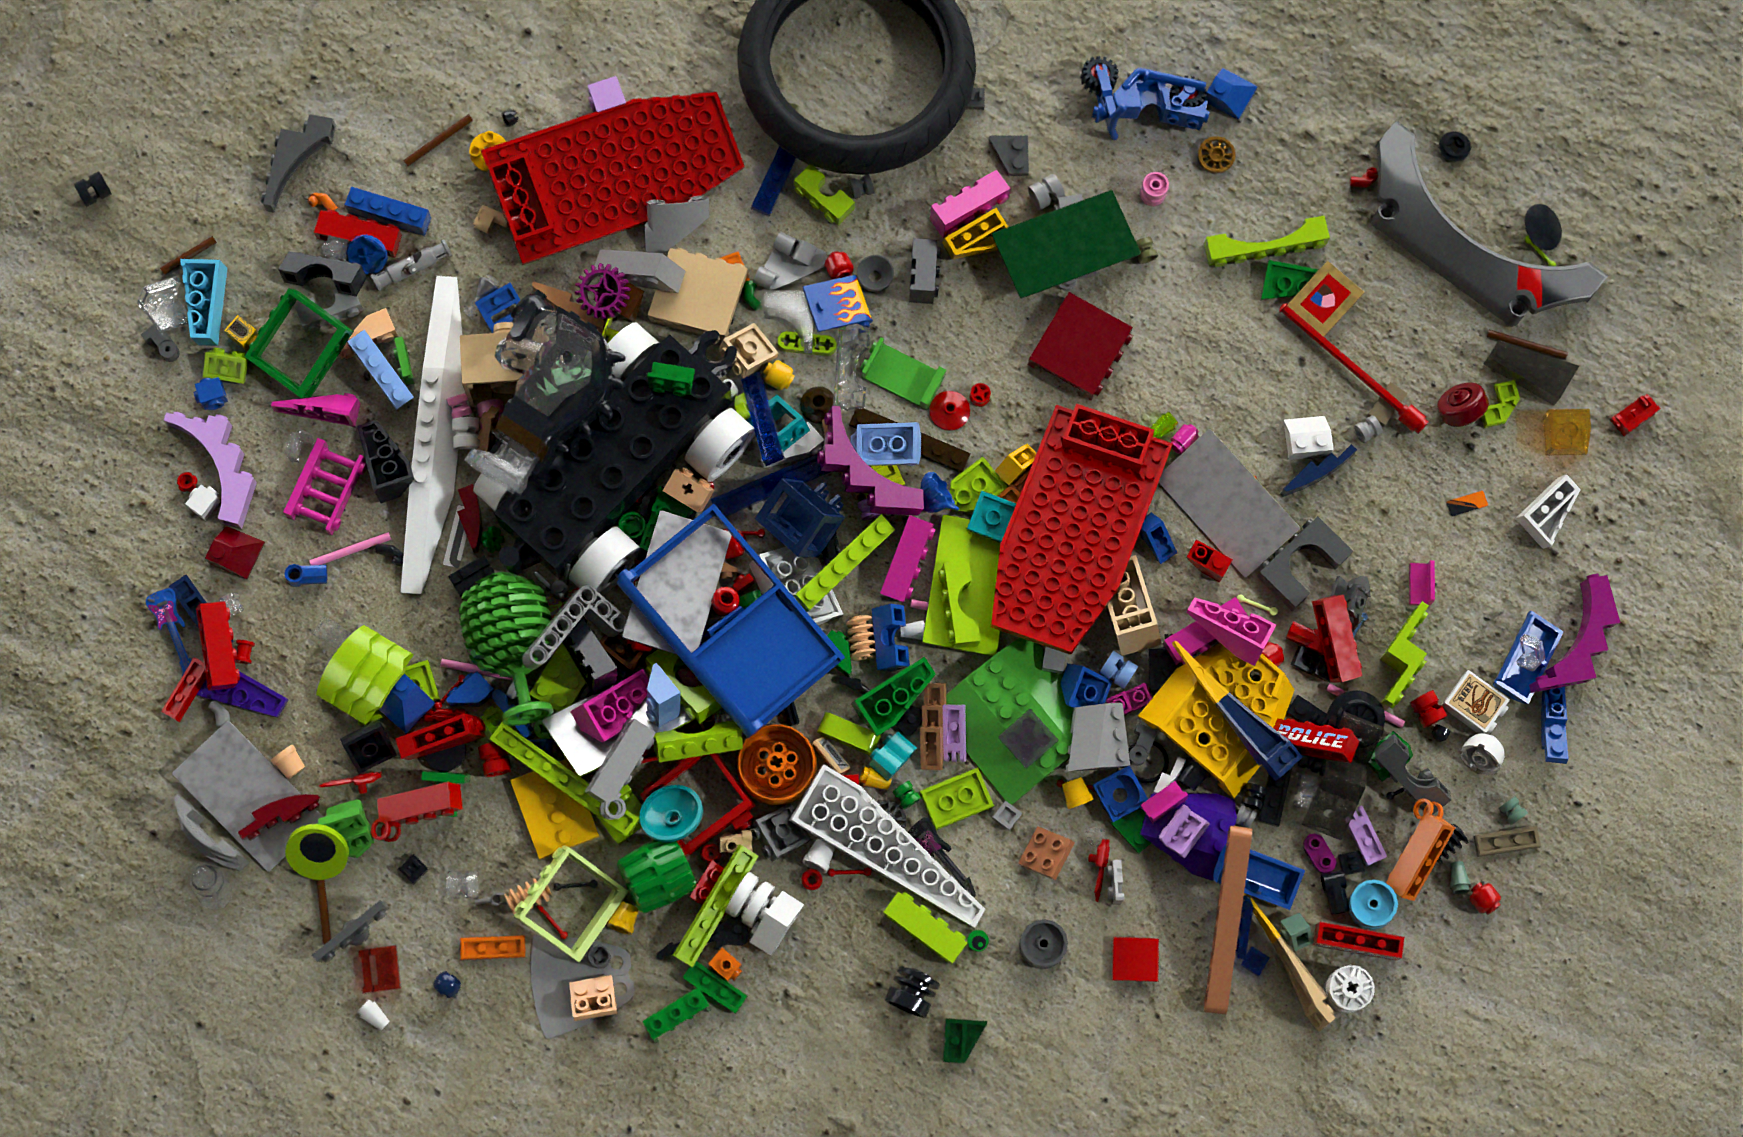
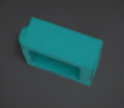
(794, 430)

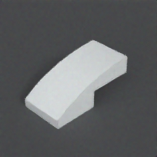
(1166, 780)

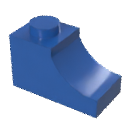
(1157, 538)

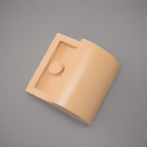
(593, 998)

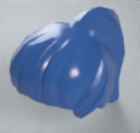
(935, 494)

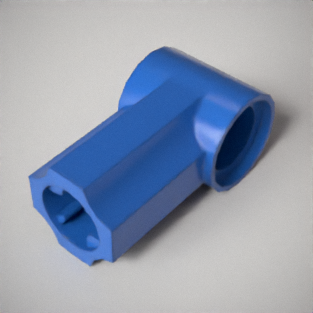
(308, 574)

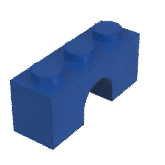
(886, 622)

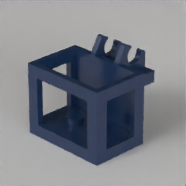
(804, 518)

